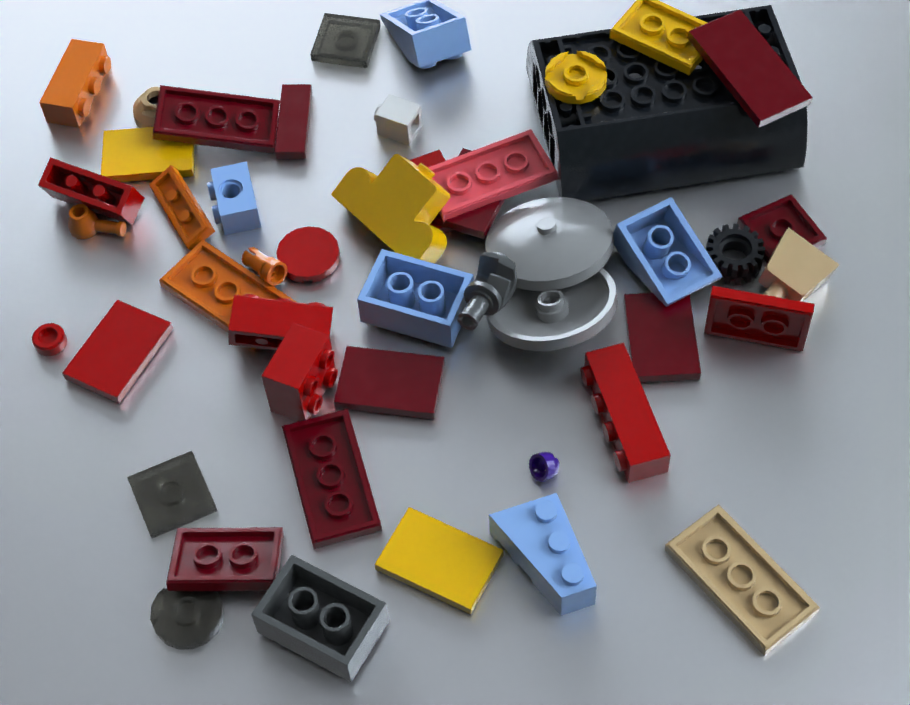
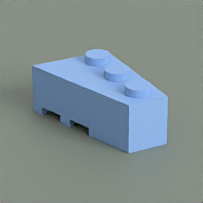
(547, 550)

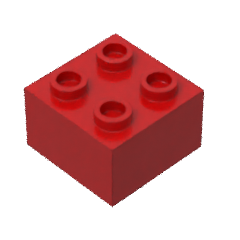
(300, 373)

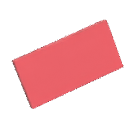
(493, 173)

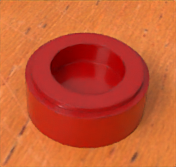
(49, 339)

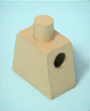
(796, 268)

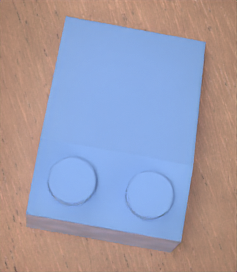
(428, 32)
(665, 252)

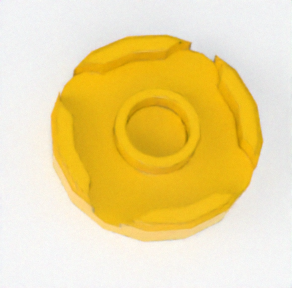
(576, 77)

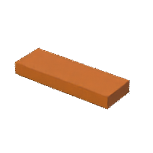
(181, 207)

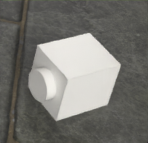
(398, 119)

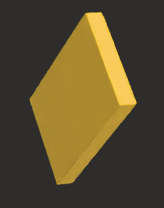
(659, 33)
(138, 157)
(439, 560)

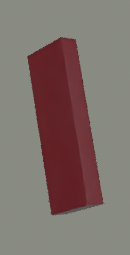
(293, 121)

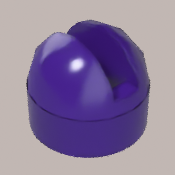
(543, 461)

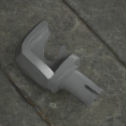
(490, 289)

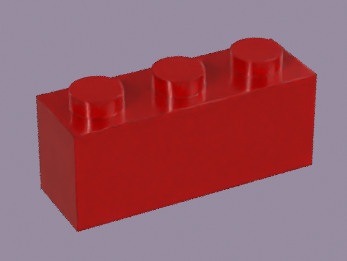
(91, 189)
(264, 322)

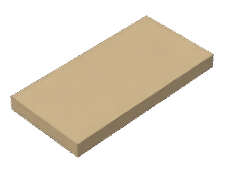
(741, 579)

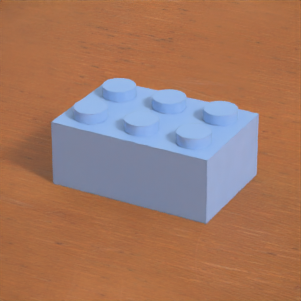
(414, 298)

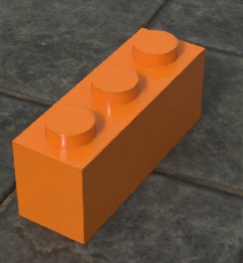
(75, 83)

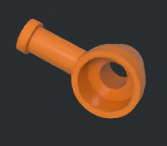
(85, 224)

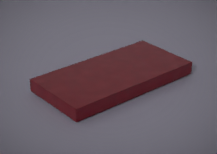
(749, 68)
(216, 119)
(331, 479)

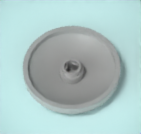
(553, 242)
(556, 317)

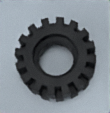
(741, 241)

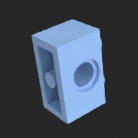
(235, 198)

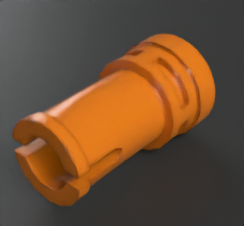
(268, 268)

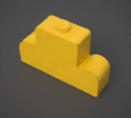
(397, 206)

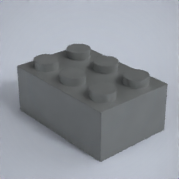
(321, 618)

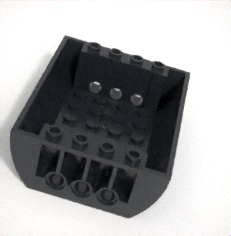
(659, 126)

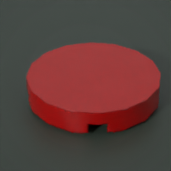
(309, 254)

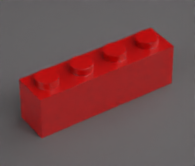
(625, 413)

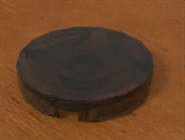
(187, 617)

